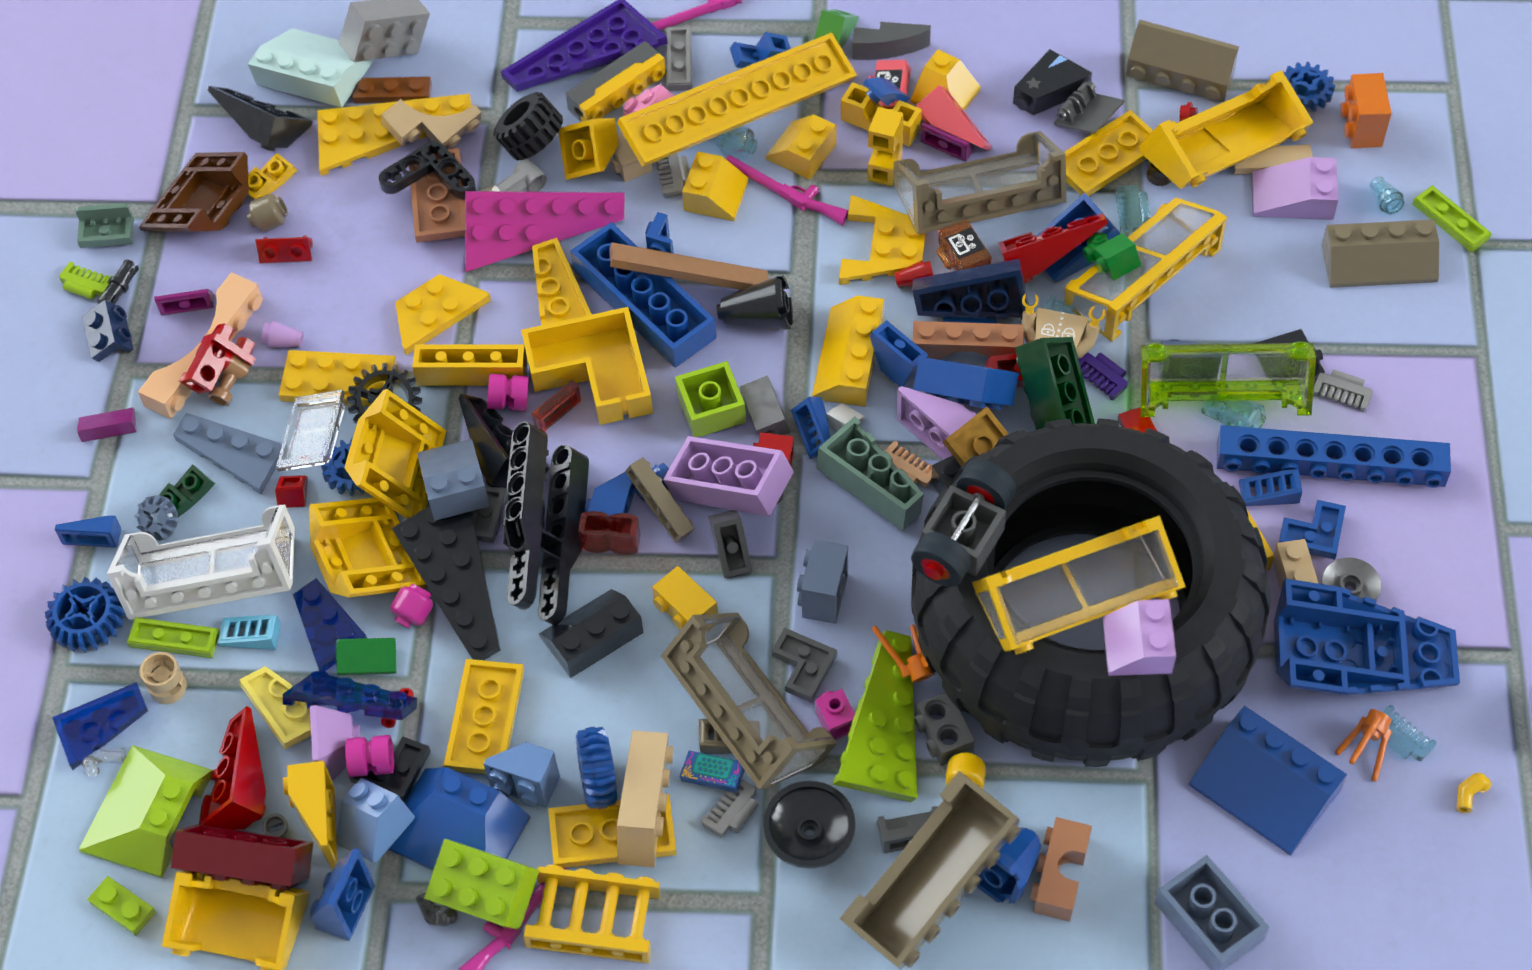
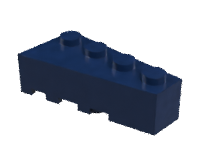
(973, 292)

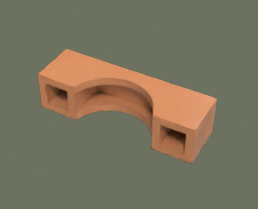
(946, 338)

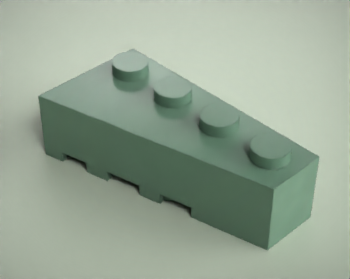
(869, 474)

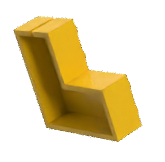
(594, 350)

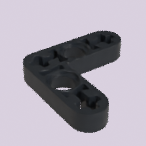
(428, 164)

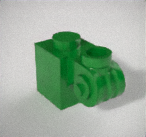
(1112, 256)

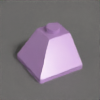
(329, 737)

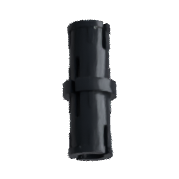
(119, 282)

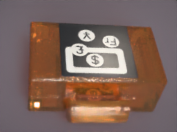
(961, 247)

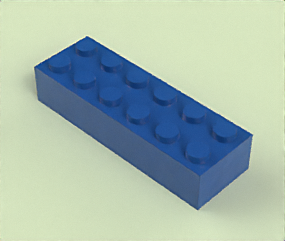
(656, 303)

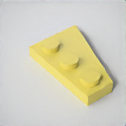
(266, 692)

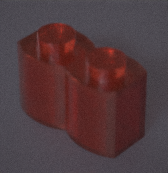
(615, 532)

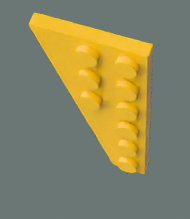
(358, 130)

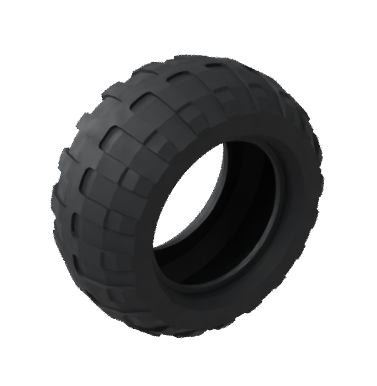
(1061, 695)

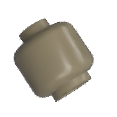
(267, 212)

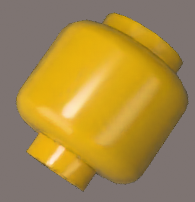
(969, 765)

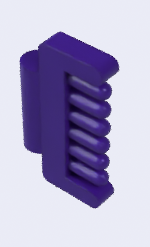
(1107, 371)

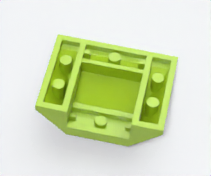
(144, 810)

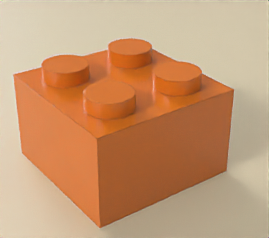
(1366, 110)

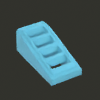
(256, 641)

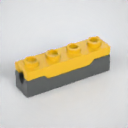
(616, 83)

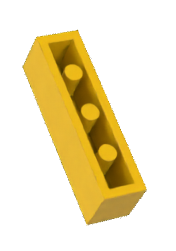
(466, 363)

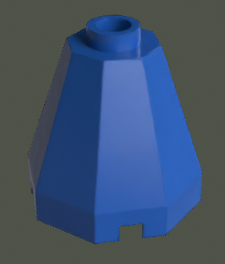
(1012, 870)

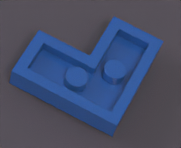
(1320, 535)

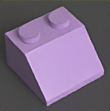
(1140, 639)

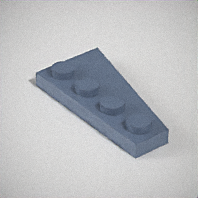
(238, 452)

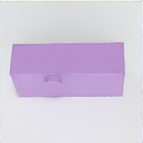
(728, 475)

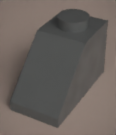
(730, 543)

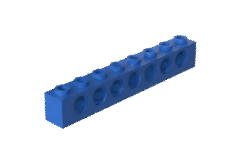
(1346, 449)

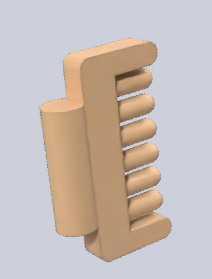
(915, 474)

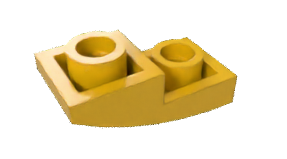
(270, 177)

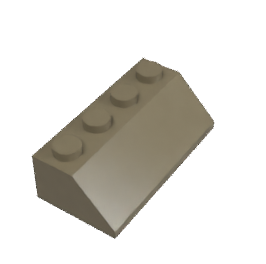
(1182, 61)
(1381, 253)

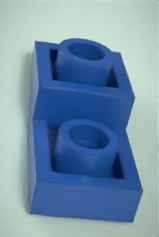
(884, 90)

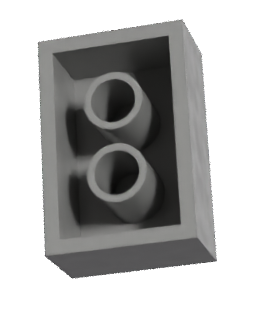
(383, 29)

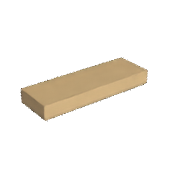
(1272, 157)

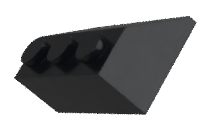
(593, 632)

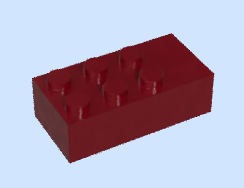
(242, 856)

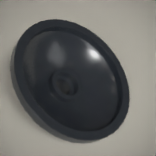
(804, 808)

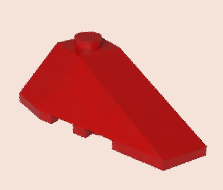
(1041, 251)
(239, 779)

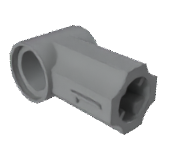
(525, 177)

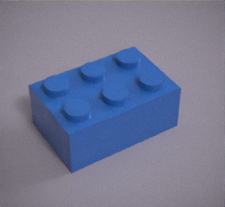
(966, 383)

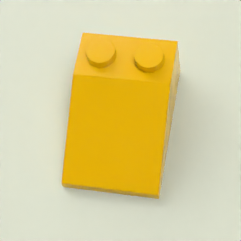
(313, 797)

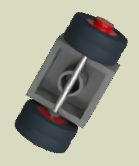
(965, 524)

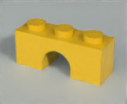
(860, 109)
(886, 140)

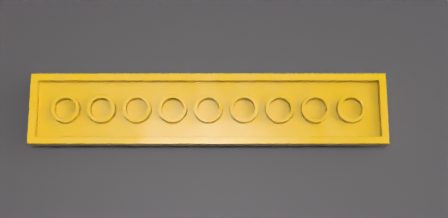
(736, 99)

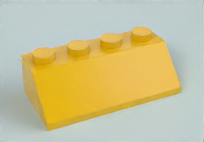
(847, 351)

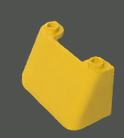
(234, 919)

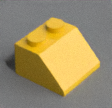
(804, 145)
(587, 146)
(714, 187)

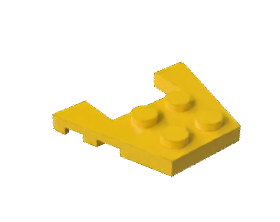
(893, 242)

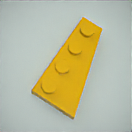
(556, 285)

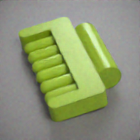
(81, 283)

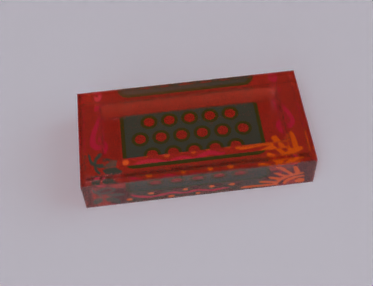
(557, 406)

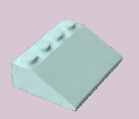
(307, 67)

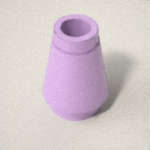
(279, 335)

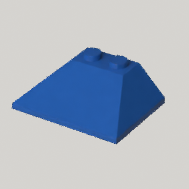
(461, 811)

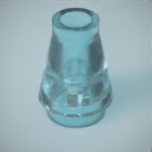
(1388, 197)

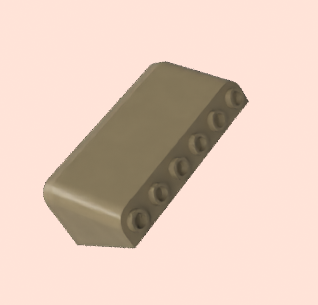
(933, 872)

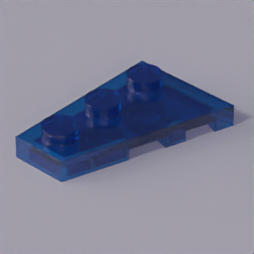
(324, 622)
(98, 722)

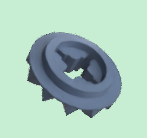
(167, 516)

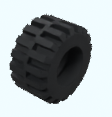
(528, 126)

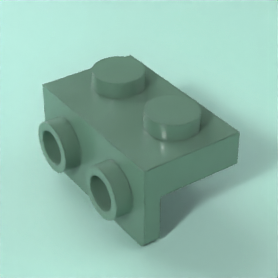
(105, 225)

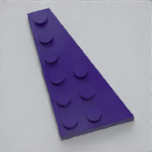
(585, 46)

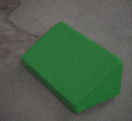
(366, 656)

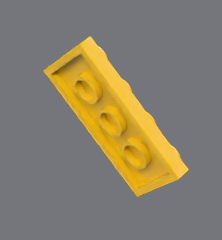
(1106, 154)
(327, 371)
(483, 714)
(590, 835)

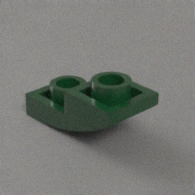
(188, 489)

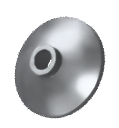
(1353, 573)

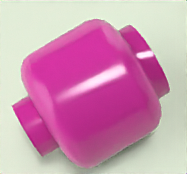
(411, 606)

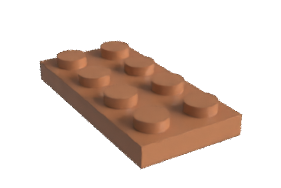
(435, 209)

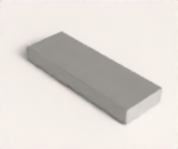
(679, 58)

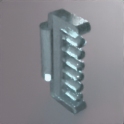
(1132, 207)
(1402, 742)

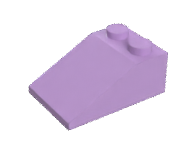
(1296, 189)
(930, 418)

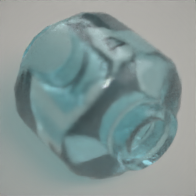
(738, 143)

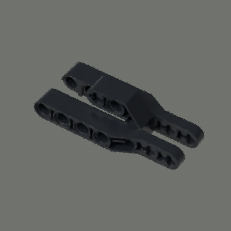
(523, 522)

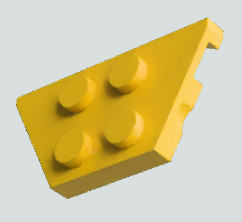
(436, 308)

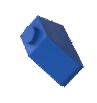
(895, 353)
(612, 496)

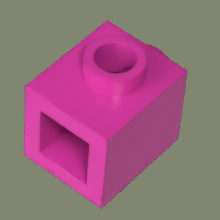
(835, 713)

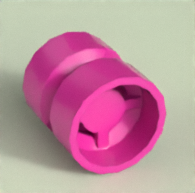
(507, 392)
(369, 756)

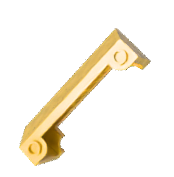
(1227, 132)

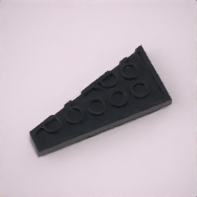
(453, 570)

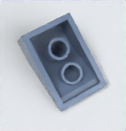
(453, 479)

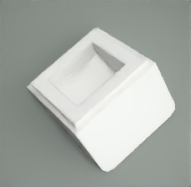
(841, 415)

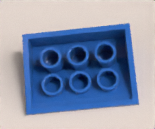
(1268, 780)

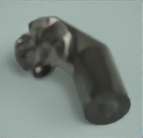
(436, 914)

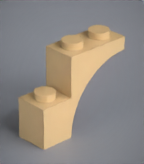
(407, 123)

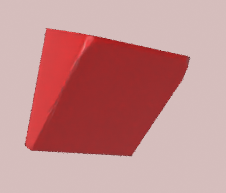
(291, 491)

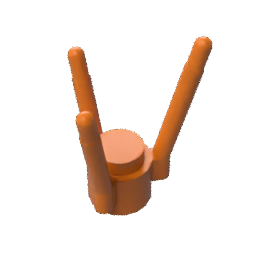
(917, 666)
(1373, 727)

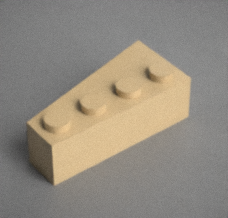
(643, 798)

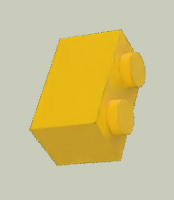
(682, 597)

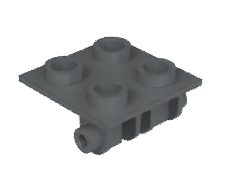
(1087, 109)

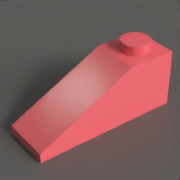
(945, 113)

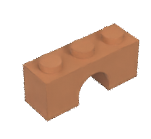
(1055, 893)

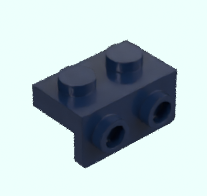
(107, 330)

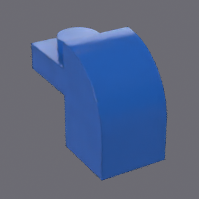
(768, 46)

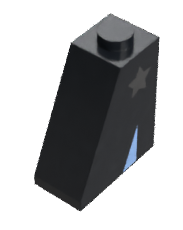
(1049, 83)

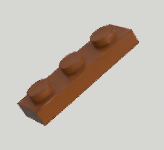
(391, 89)

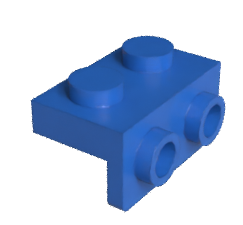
(658, 234)

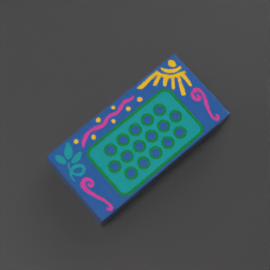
(712, 771)

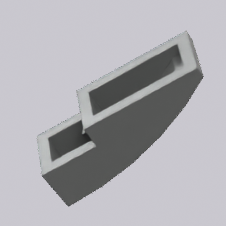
(889, 40)

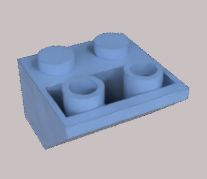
(524, 773)

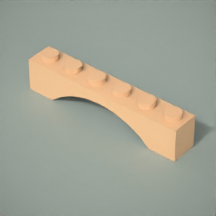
(235, 304)

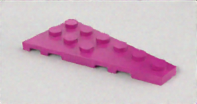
(513, 221)

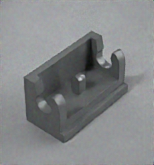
(899, 831)

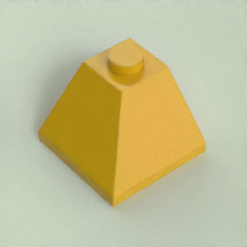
(950, 73)

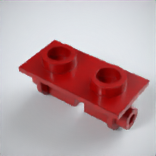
(284, 249)

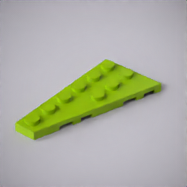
(882, 733)

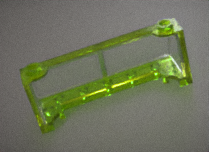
(1227, 374)

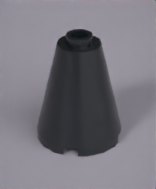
(759, 306)

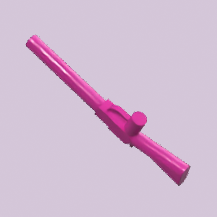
(711, 6)
(796, 198)
(503, 936)

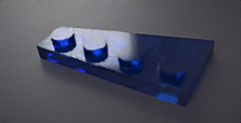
(350, 696)

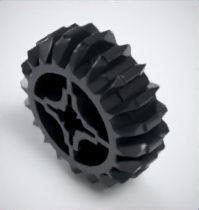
(390, 379)

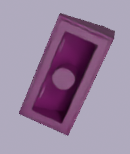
(945, 142)
(185, 302)
(106, 424)

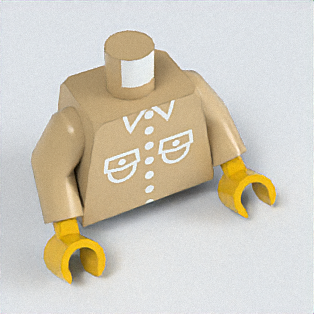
(1053, 323)

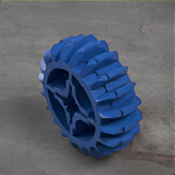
(75, 629)
(596, 767)

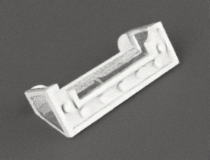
(205, 568)

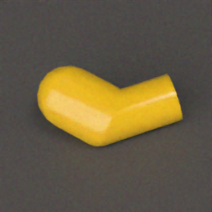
(1469, 787)

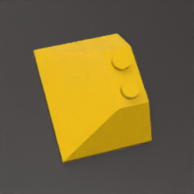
(385, 453)
(359, 548)

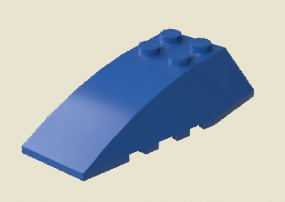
(1355, 646)

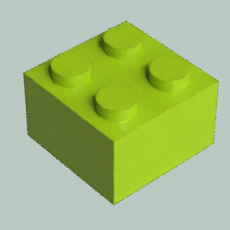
(710, 399)

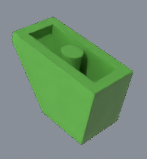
(836, 22)

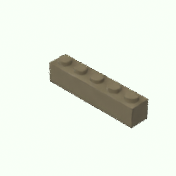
(659, 499)

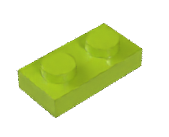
(121, 905)

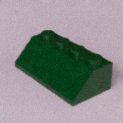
(1053, 381)

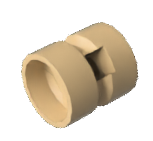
(163, 678)

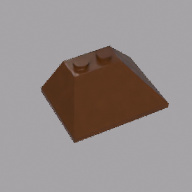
(202, 194)

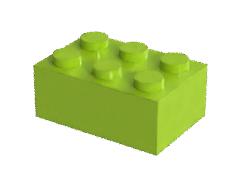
(482, 884)

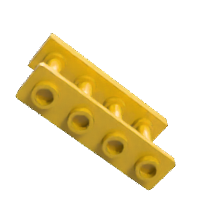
(603, 943)

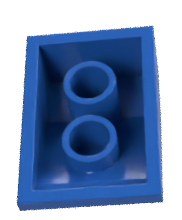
(1075, 259)
(343, 897)

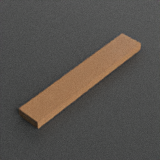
(685, 267)

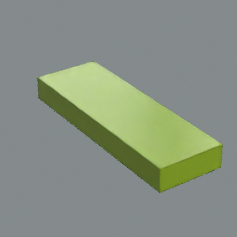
(1452, 218)
(173, 637)

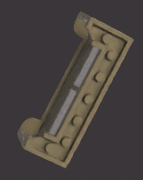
(985, 186)
(741, 700)

